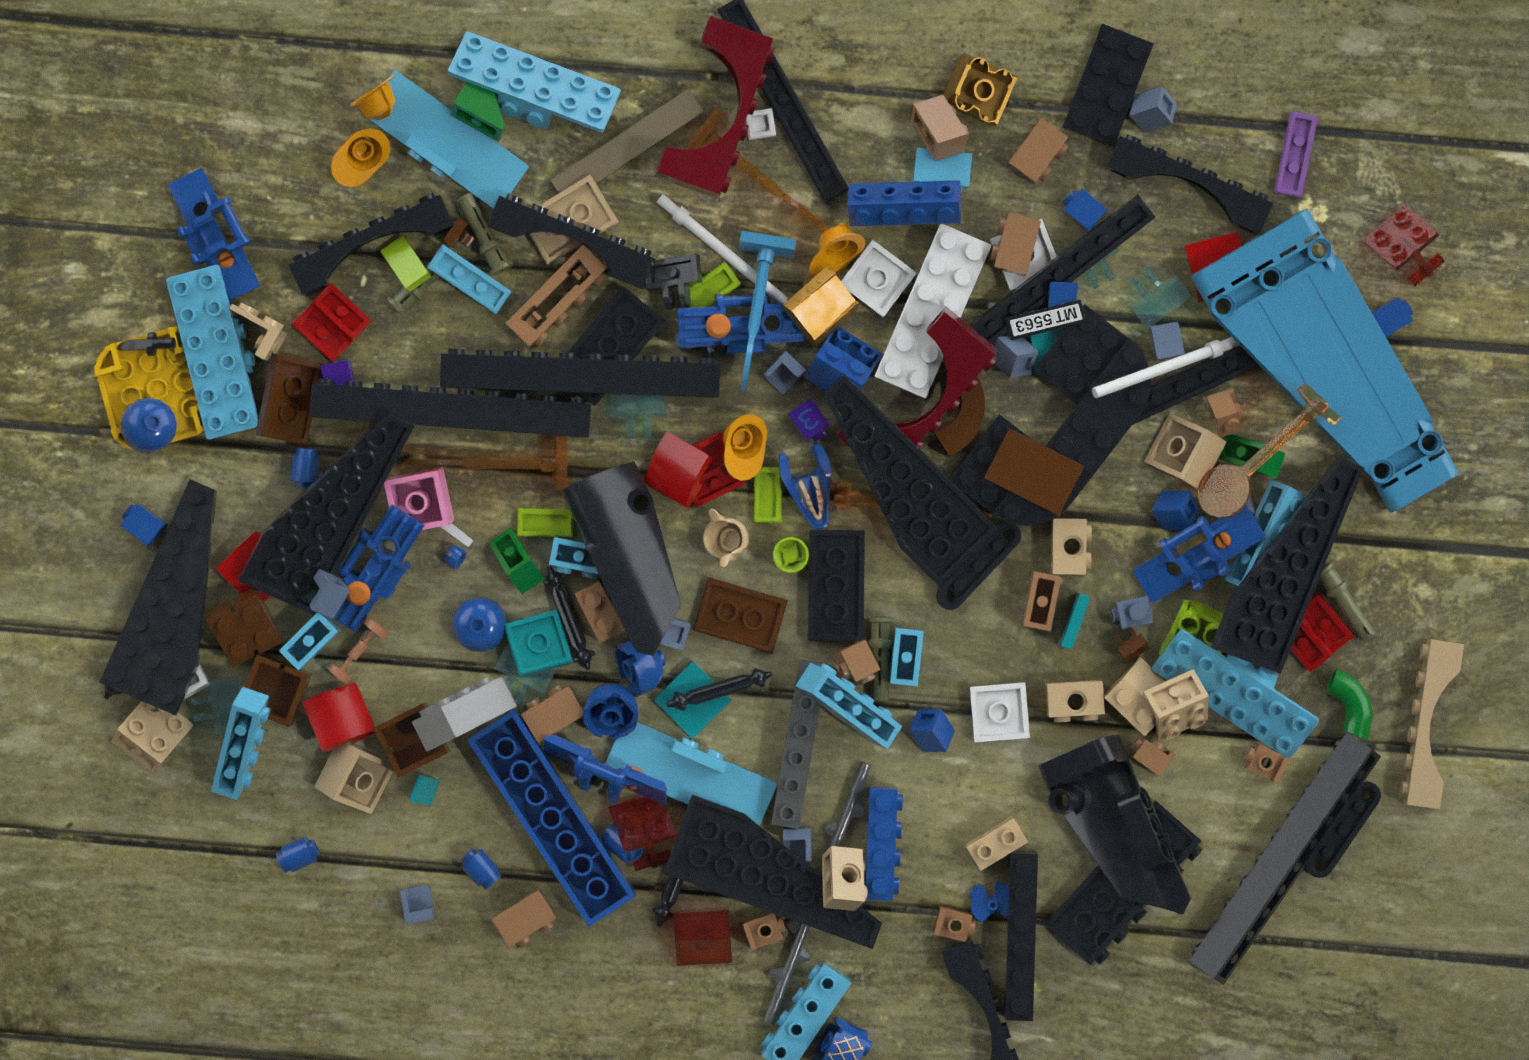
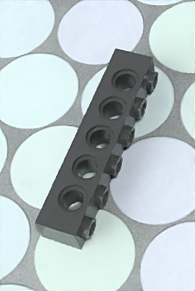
(796, 755)

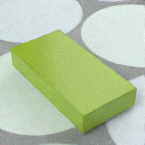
(405, 263)
(718, 281)
(768, 495)
(544, 523)

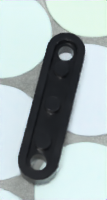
(978, 567)
(1344, 830)

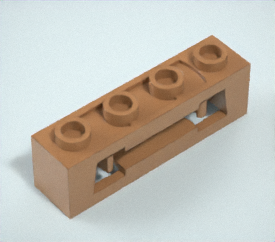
(575, 296)

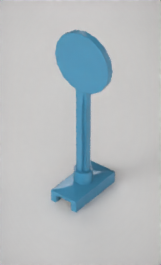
(766, 247)

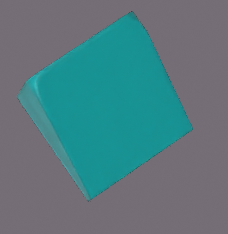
(424, 790)

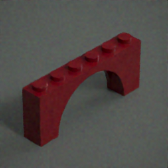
(744, 57)
(965, 357)

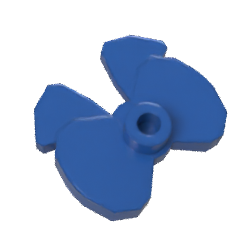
(982, 906)

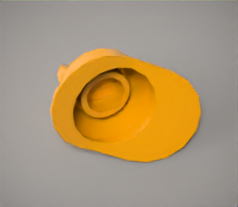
(377, 102)
(360, 157)
(837, 249)
(745, 446)

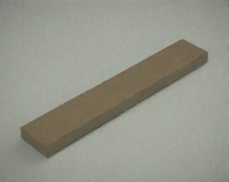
(632, 141)

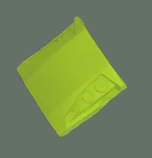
(1197, 620)

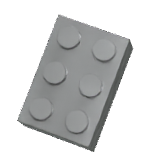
(463, 712)

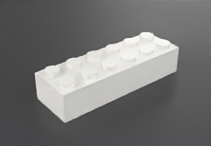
(942, 281)

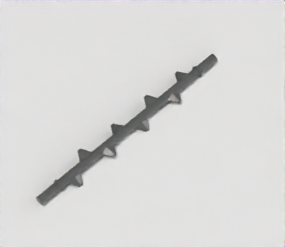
(797, 952)

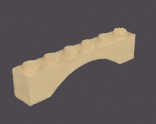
(1440, 665)

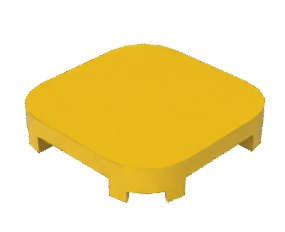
(135, 376)

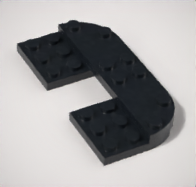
(1074, 364)

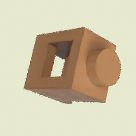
(1225, 412)
(1151, 754)
(1274, 771)
(943, 924)
(753, 926)

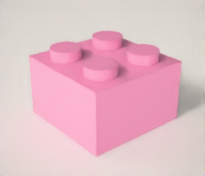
(422, 496)

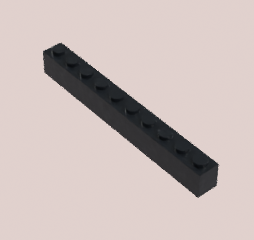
(580, 375)
(451, 410)
(1284, 858)

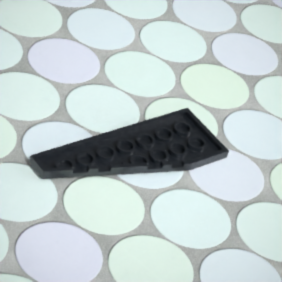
(921, 504)
(325, 517)
(1277, 590)
(164, 630)
(745, 862)

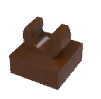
(458, 234)
(1133, 648)

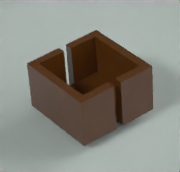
(245, 628)
(283, 686)
(404, 740)

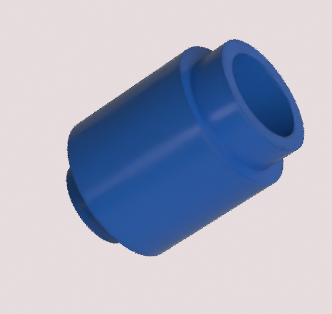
(304, 467)
(613, 844)
(298, 854)
(480, 868)

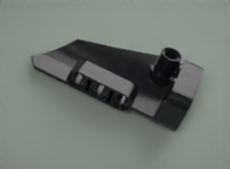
(627, 551)
(1116, 822)

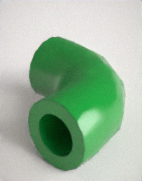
(1355, 701)

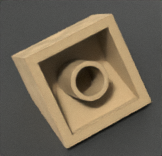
(1184, 450)
(1128, 698)
(355, 776)

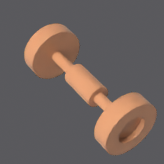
(357, 650)

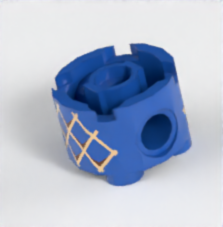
(843, 1042)

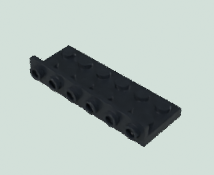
(1096, 913)

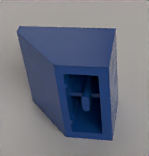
(841, 355)

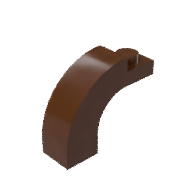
(967, 422)

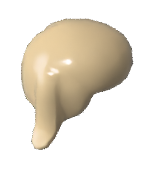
(725, 538)

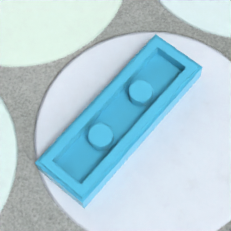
(469, 279)

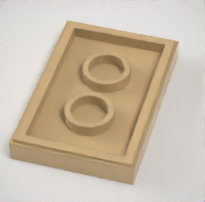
(583, 204)

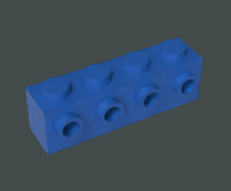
(904, 203)
(881, 842)

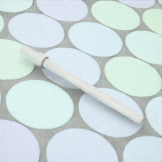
(681, 216)
(1212, 350)

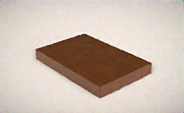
(288, 399)
(1034, 472)
(740, 615)

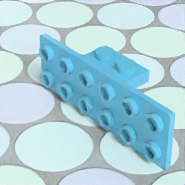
(531, 86)
(450, 144)
(214, 351)
(1240, 693)
(693, 771)

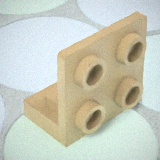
(266, 343)
(1178, 705)
(151, 735)

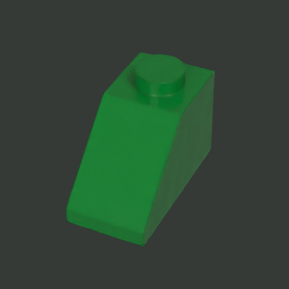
(479, 110)
(1240, 450)
(516, 561)

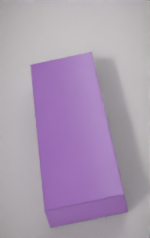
(1295, 154)

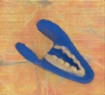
(811, 490)

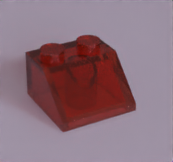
(702, 936)

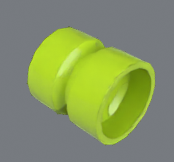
(790, 554)

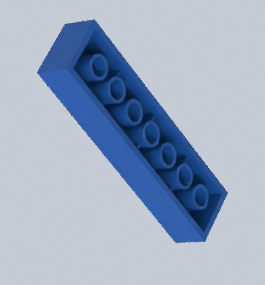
(552, 817)

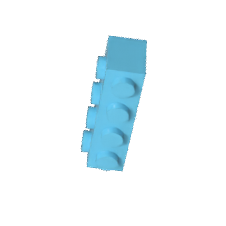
(1272, 514)
(572, 555)
(848, 705)
(240, 743)
(807, 1015)

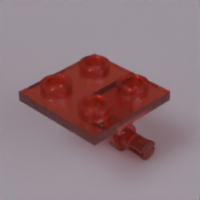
(1404, 238)
(642, 824)

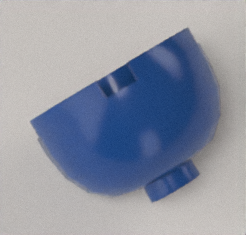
(148, 425)
(479, 624)
(641, 670)
(611, 711)

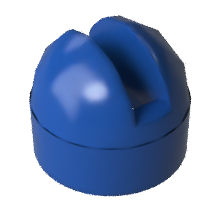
(455, 557)

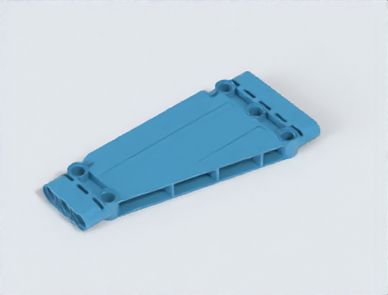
(1323, 334)

